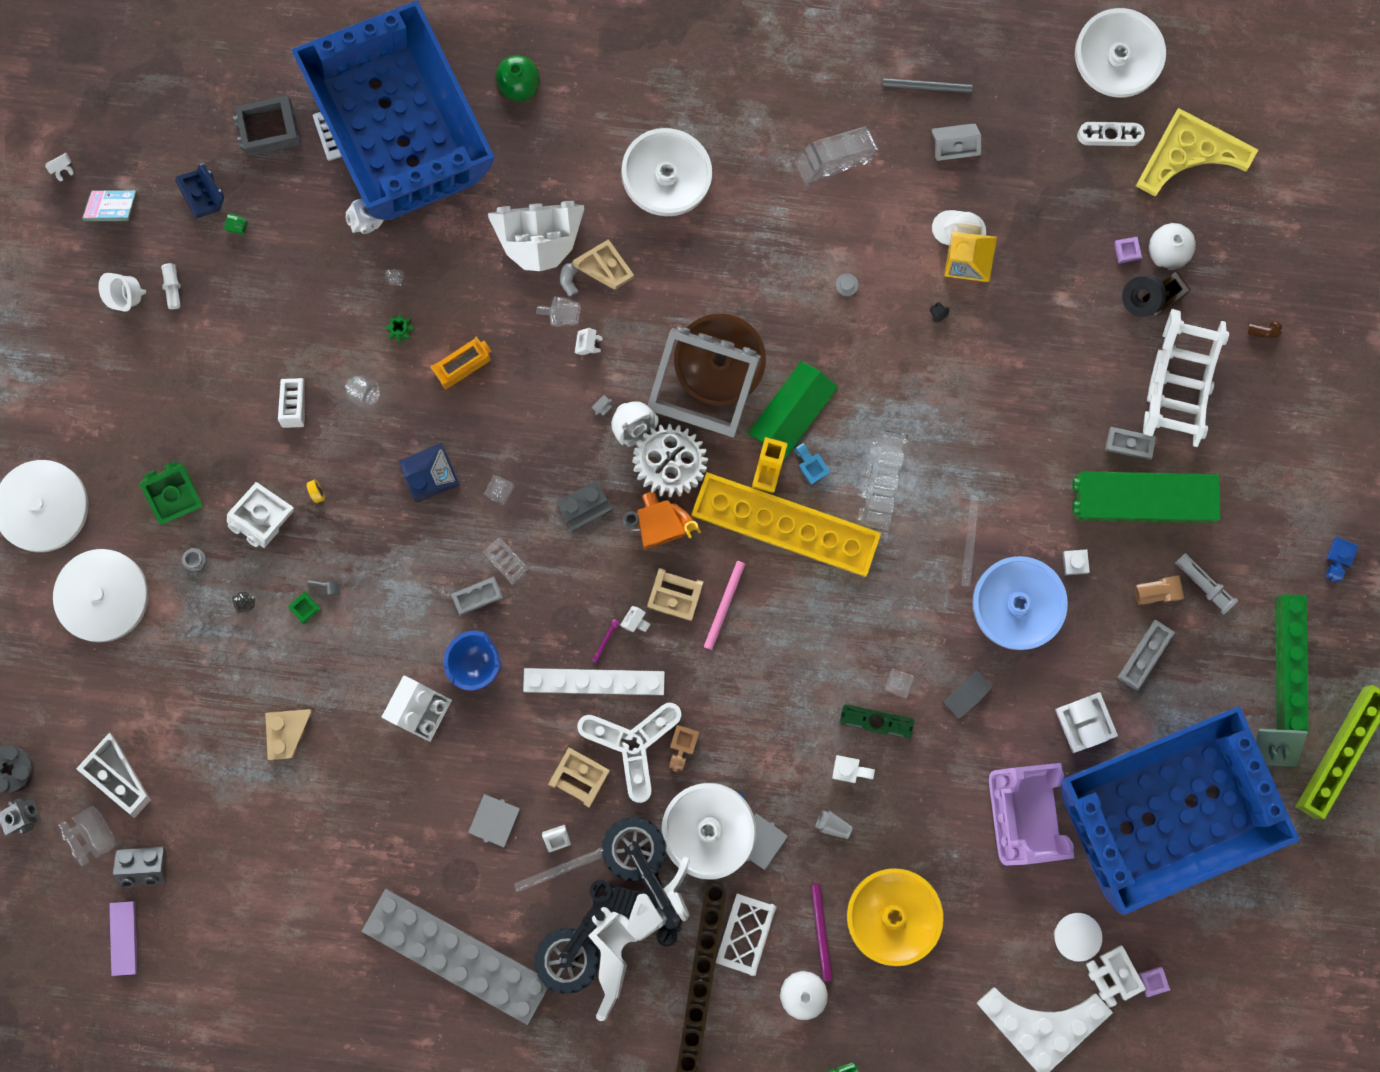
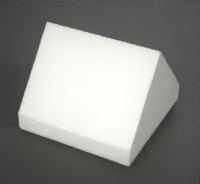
(556, 838)

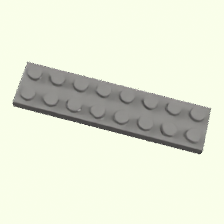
(455, 956)

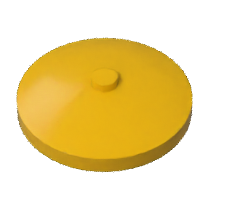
(895, 917)

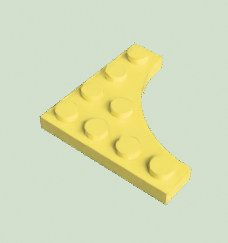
(1192, 143)

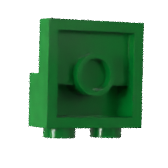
(170, 492)

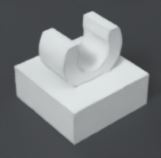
(58, 164)
(586, 340)
(634, 620)

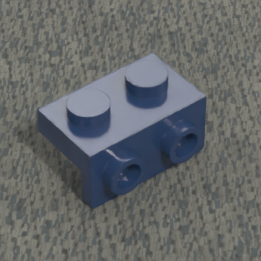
(200, 191)

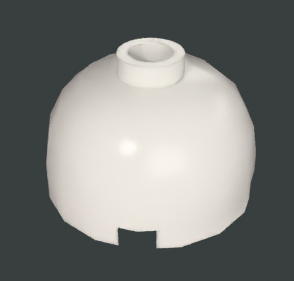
(1172, 246)
(632, 421)
(803, 995)

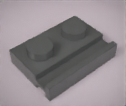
(584, 506)

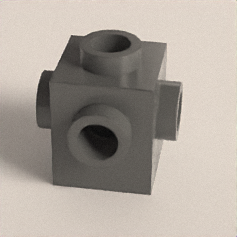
(19, 816)

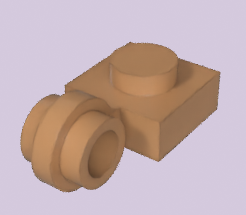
(684, 742)

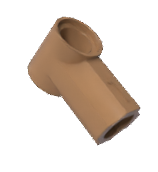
(1164, 590)

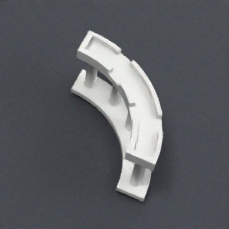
(1161, 376)

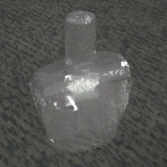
(562, 312)

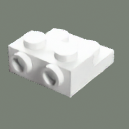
(258, 515)

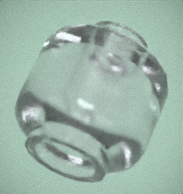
(362, 391)

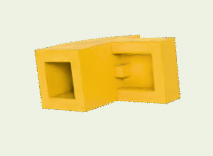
(769, 465)

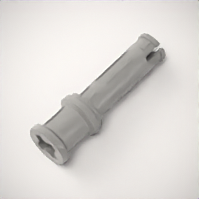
(1213, 590)

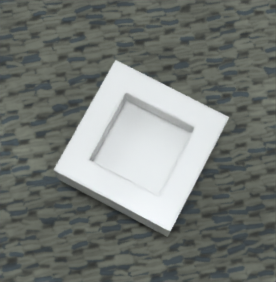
(1076, 562)

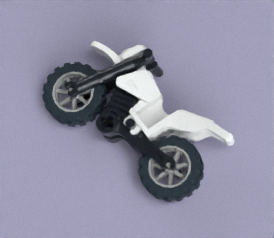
(605, 925)

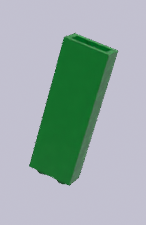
(1146, 497)

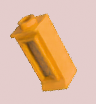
(462, 362)

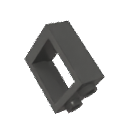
(271, 144)

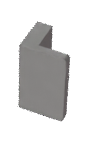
(957, 142)

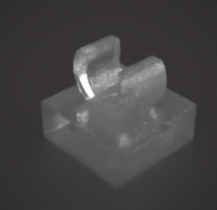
(499, 489)
(898, 683)

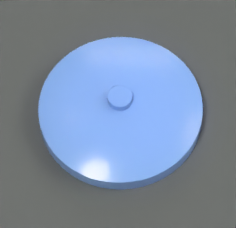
(1020, 603)

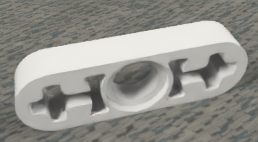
(1126, 141)

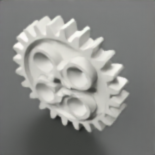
(685, 474)

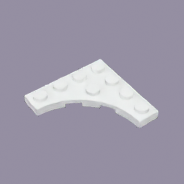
(1044, 1036)

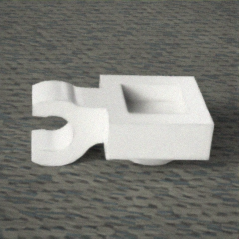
(847, 770)

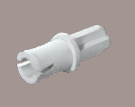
(171, 285)

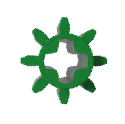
(396, 333)

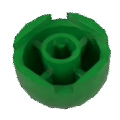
(517, 78)

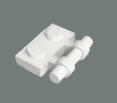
(1122, 973)

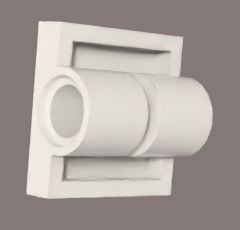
(1086, 722)

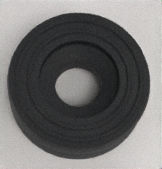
(1134, 304)

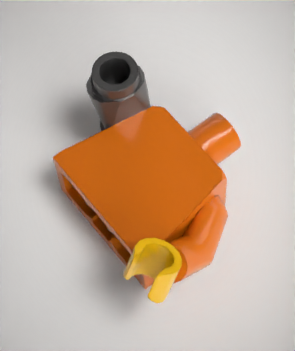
(659, 521)

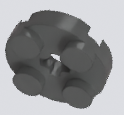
(21, 772)

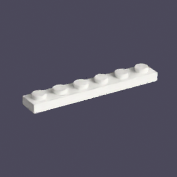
(593, 681)

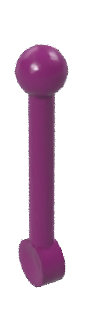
(614, 624)

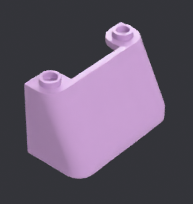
(1027, 815)

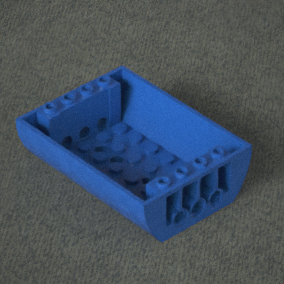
(424, 109)
(1182, 842)

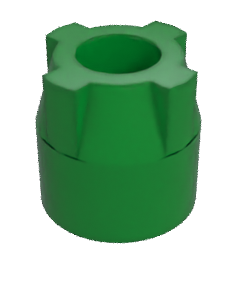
(235, 224)

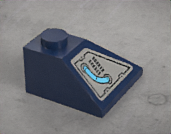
(428, 473)

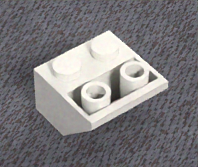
(416, 708)

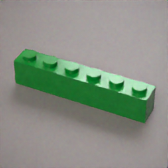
(1291, 663)

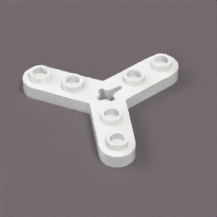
(646, 733)

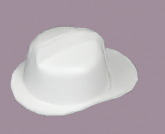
(956, 221)
(120, 291)

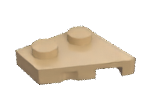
(604, 265)
(284, 732)

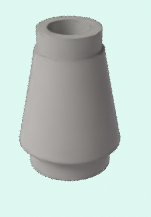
(833, 825)

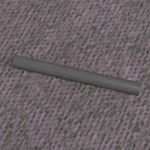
(927, 85)

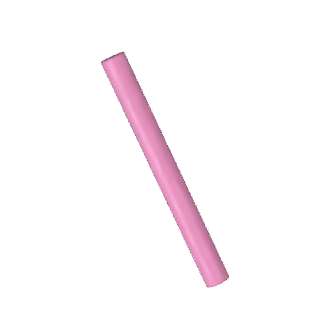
(724, 605)

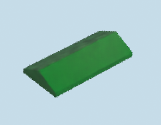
(794, 407)

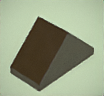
(1176, 290)

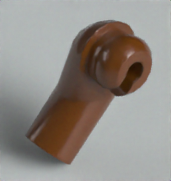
(1265, 332)

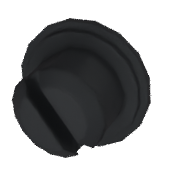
(939, 312)
(666, 937)

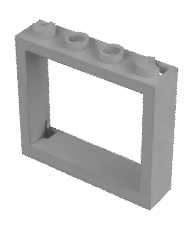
(696, 418)

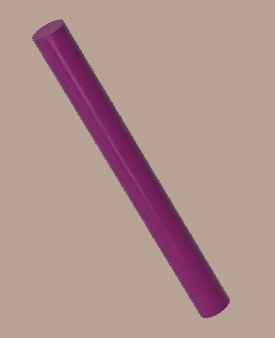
(821, 932)

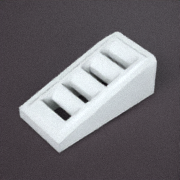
(331, 155)
(292, 417)

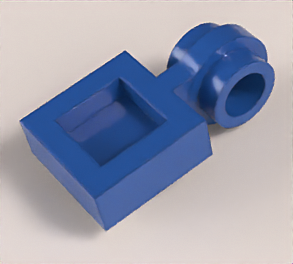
(1341, 553)

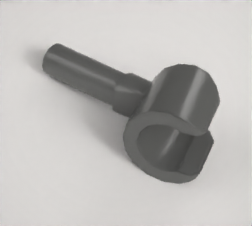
(331, 587)

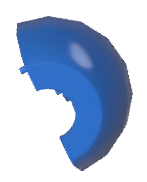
(472, 661)

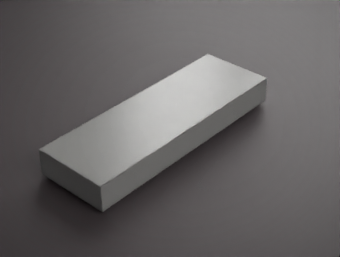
(1146, 655)

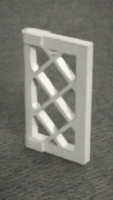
(771, 908)

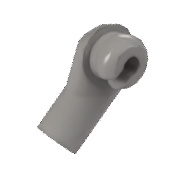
(566, 278)

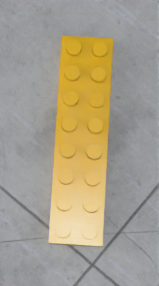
(786, 524)

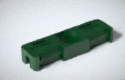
(861, 717)

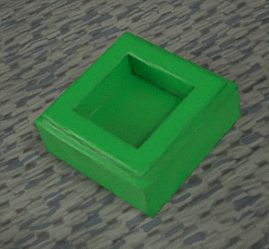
(304, 608)

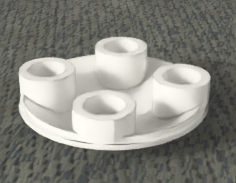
(1078, 937)

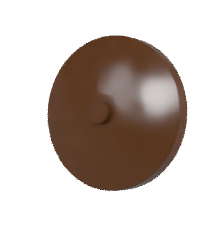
(714, 376)

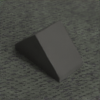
(967, 694)

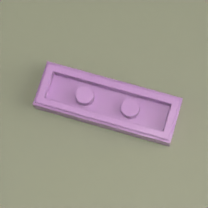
(123, 938)

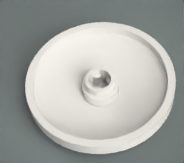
(1120, 52)
(666, 172)
(42, 506)
(100, 595)
(710, 828)

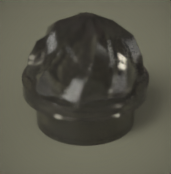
(243, 602)

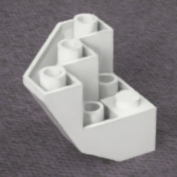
(539, 234)

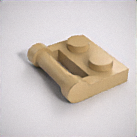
(674, 602)
(583, 770)

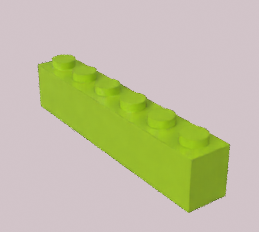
(1342, 754)

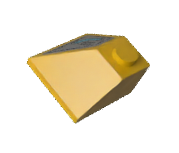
(970, 256)

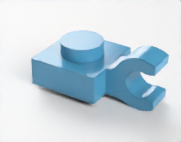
(812, 466)

